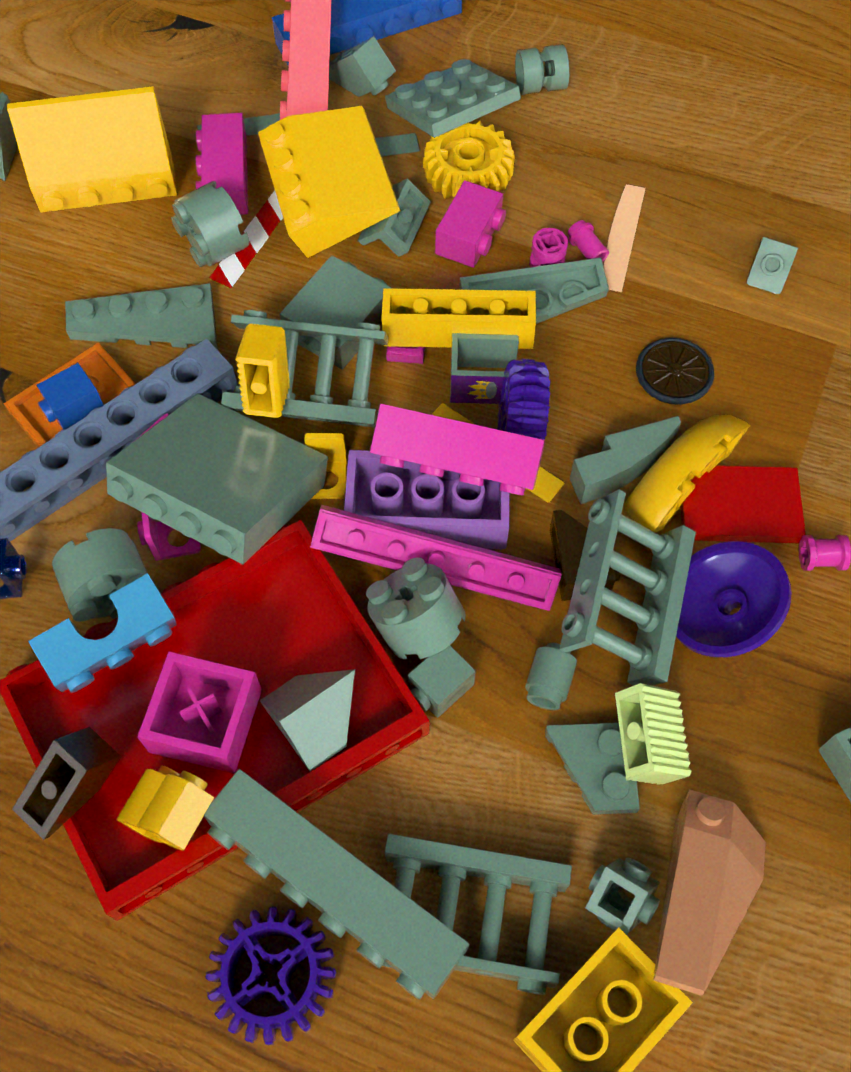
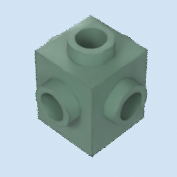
(612, 904)

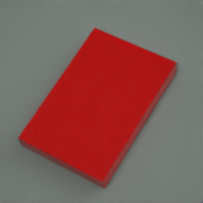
(746, 505)

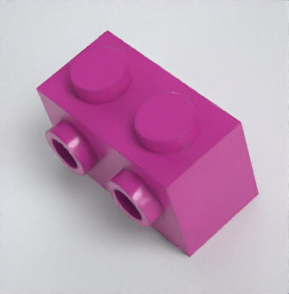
(469, 224)

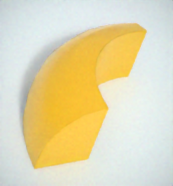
(670, 478)

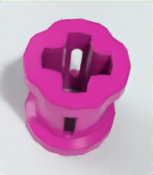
(824, 552)

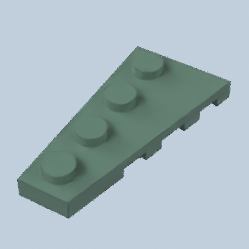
(557, 286)
(162, 315)

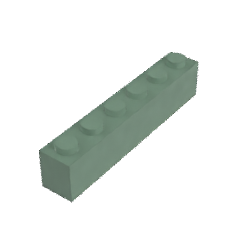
(337, 884)

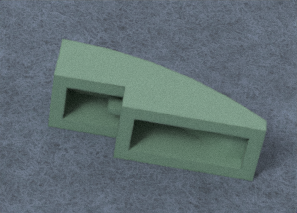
(622, 459)

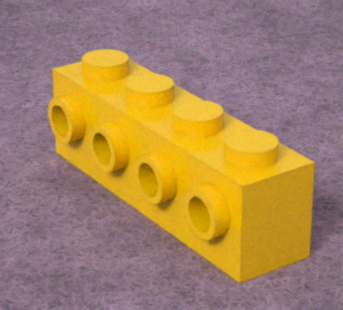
(432, 315)

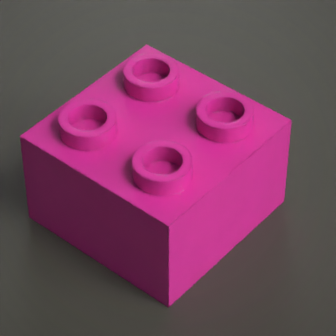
(200, 712)

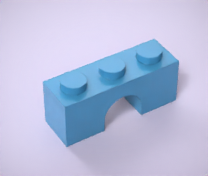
(73, 659)

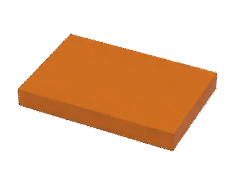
(101, 370)

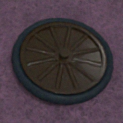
(675, 371)

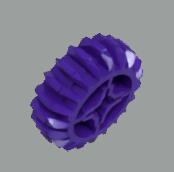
(525, 399)
(252, 987)

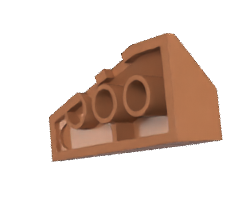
(709, 888)

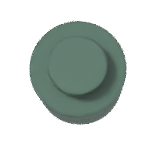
(550, 677)

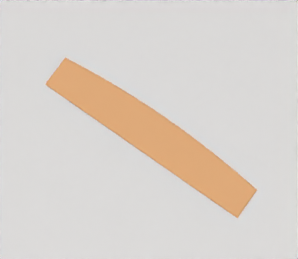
(622, 236)

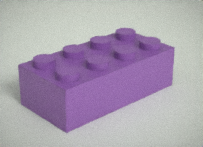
(427, 501)

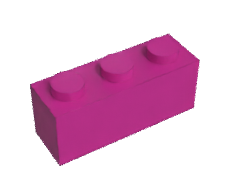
(224, 156)

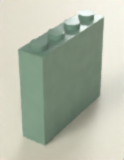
(217, 477)

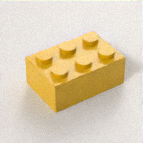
(604, 1013)

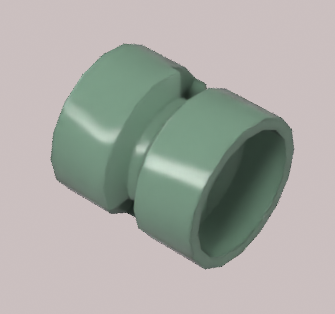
(530, 69)

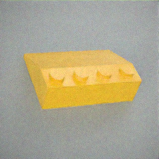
(94, 149)
(327, 176)

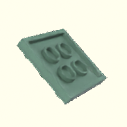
(452, 97)

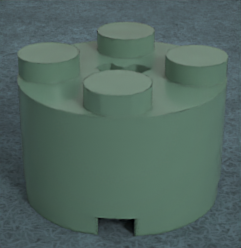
(210, 224)
(95, 571)
(415, 609)

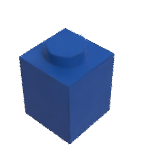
(68, 396)

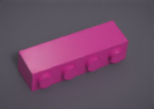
(457, 447)

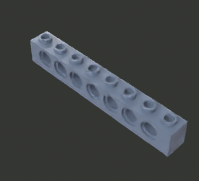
(85, 463)

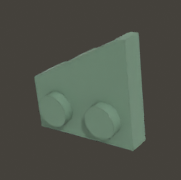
(597, 765)

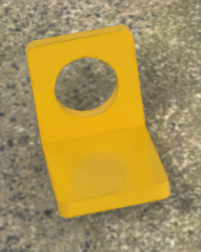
(334, 447)

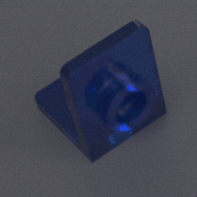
(12, 570)

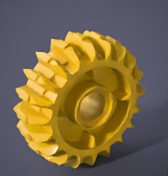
(470, 155)

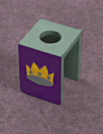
(480, 351)

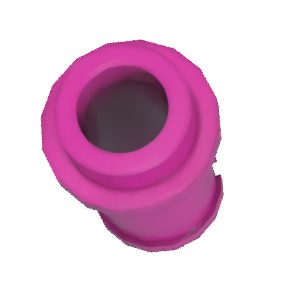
(583, 237)

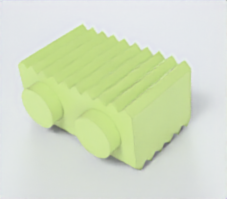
(652, 734)

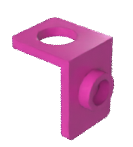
(156, 536)

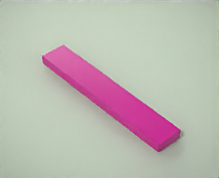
(462, 563)

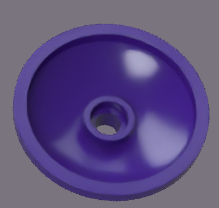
(731, 578)

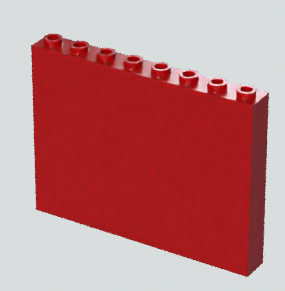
(270, 617)

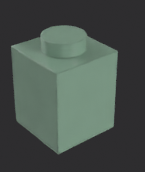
(441, 681)

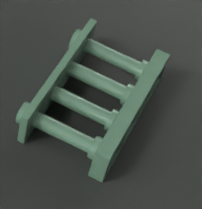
(321, 404)
(663, 597)
(498, 873)

